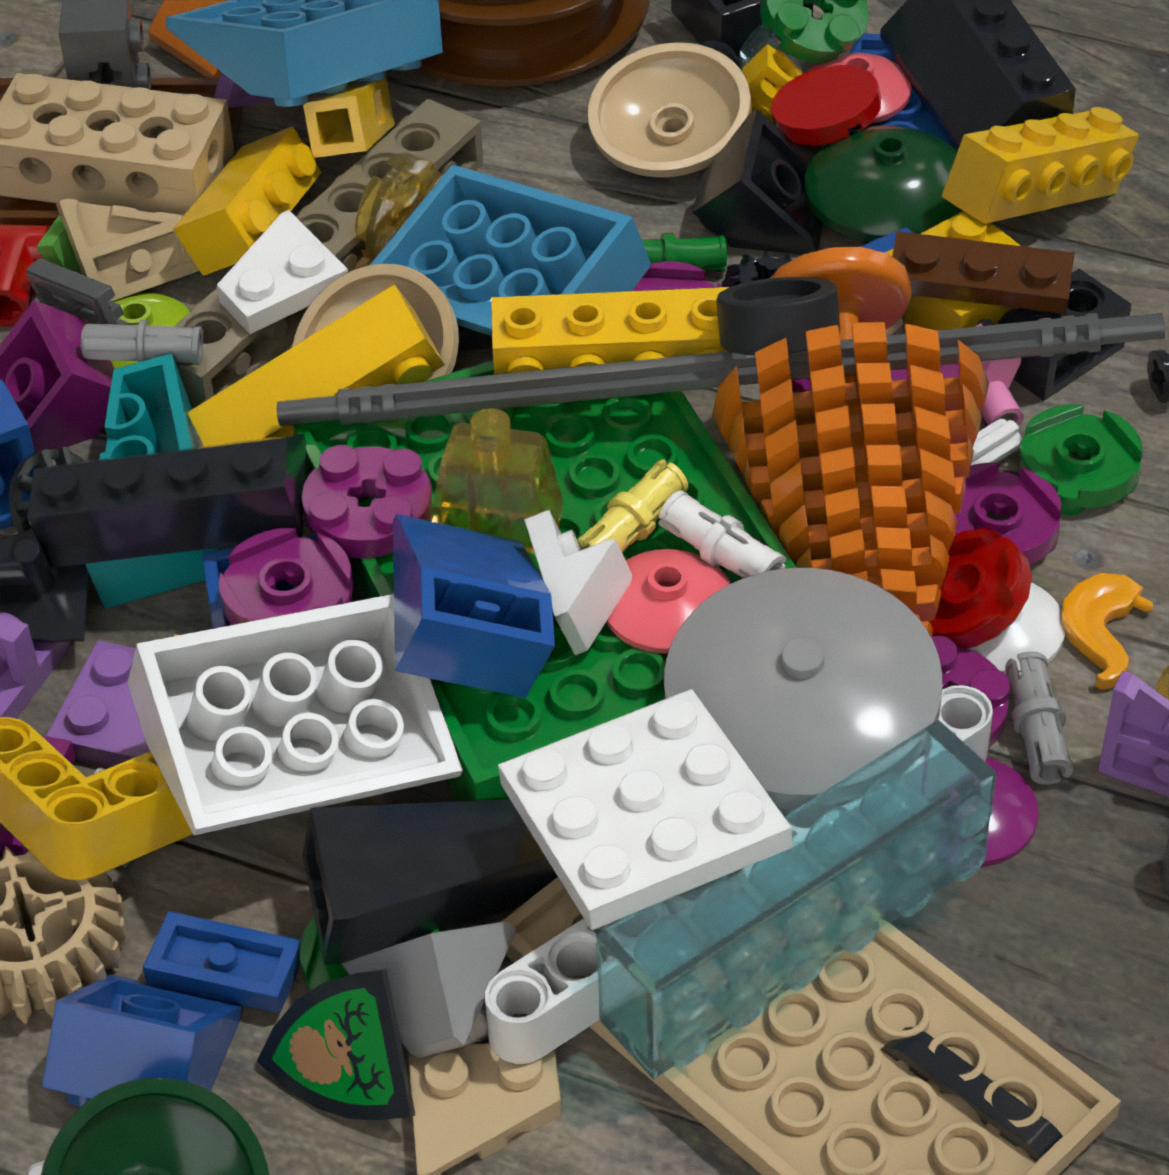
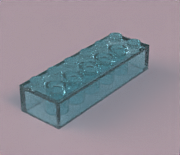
(856, 863)

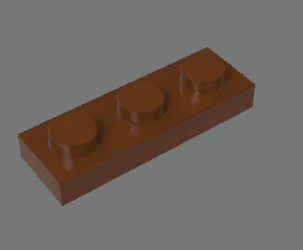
(986, 271)

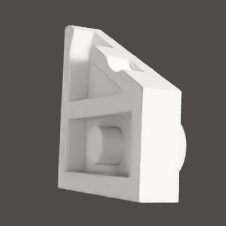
(278, 275)

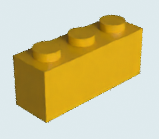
(246, 199)

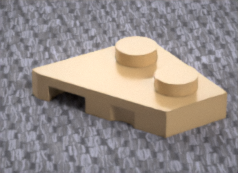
(125, 246)
(477, 1103)

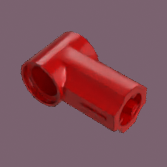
(16, 255)

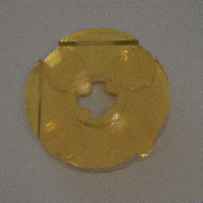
(392, 200)

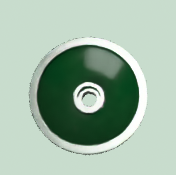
(881, 182)
(156, 1130)

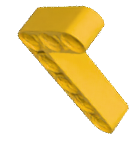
(78, 821)

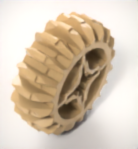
(74, 928)

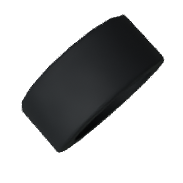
(775, 309)

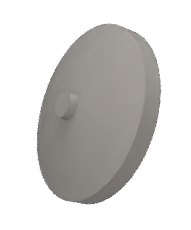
(807, 675)

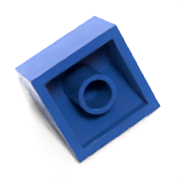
(135, 1032)

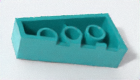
(147, 416)

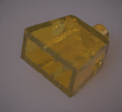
(495, 478)

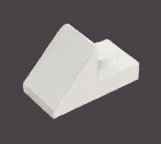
(581, 582)

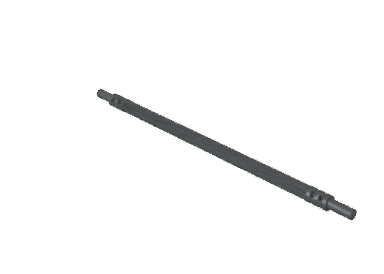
(694, 372)

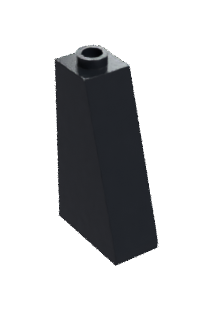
(415, 869)

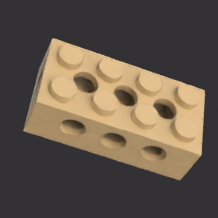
(110, 144)

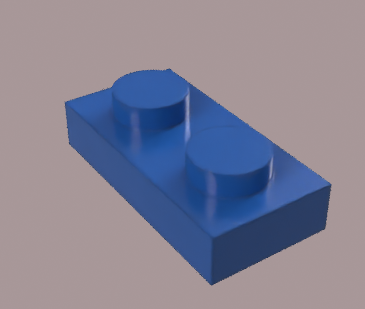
(223, 962)

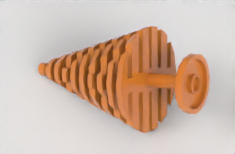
(861, 465)

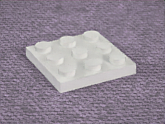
(644, 808)

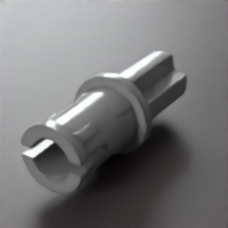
(141, 342)

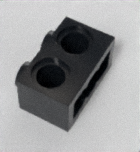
(1050, 374)

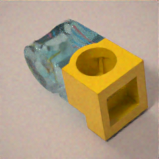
(766, 68)

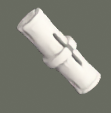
(717, 537)

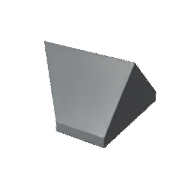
(439, 983)

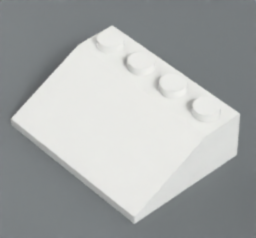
(287, 715)

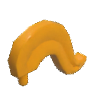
(1087, 612)

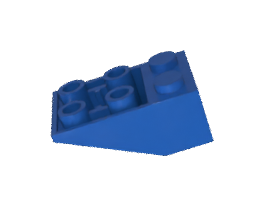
(468, 608)

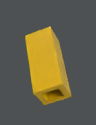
(348, 119)

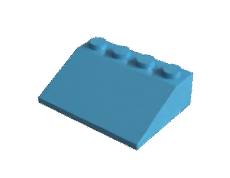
(310, 45)
(512, 240)

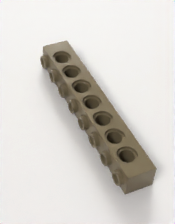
(228, 349)

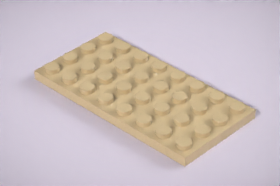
(821, 1098)

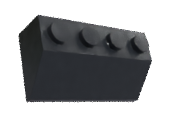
(976, 64)
(167, 500)

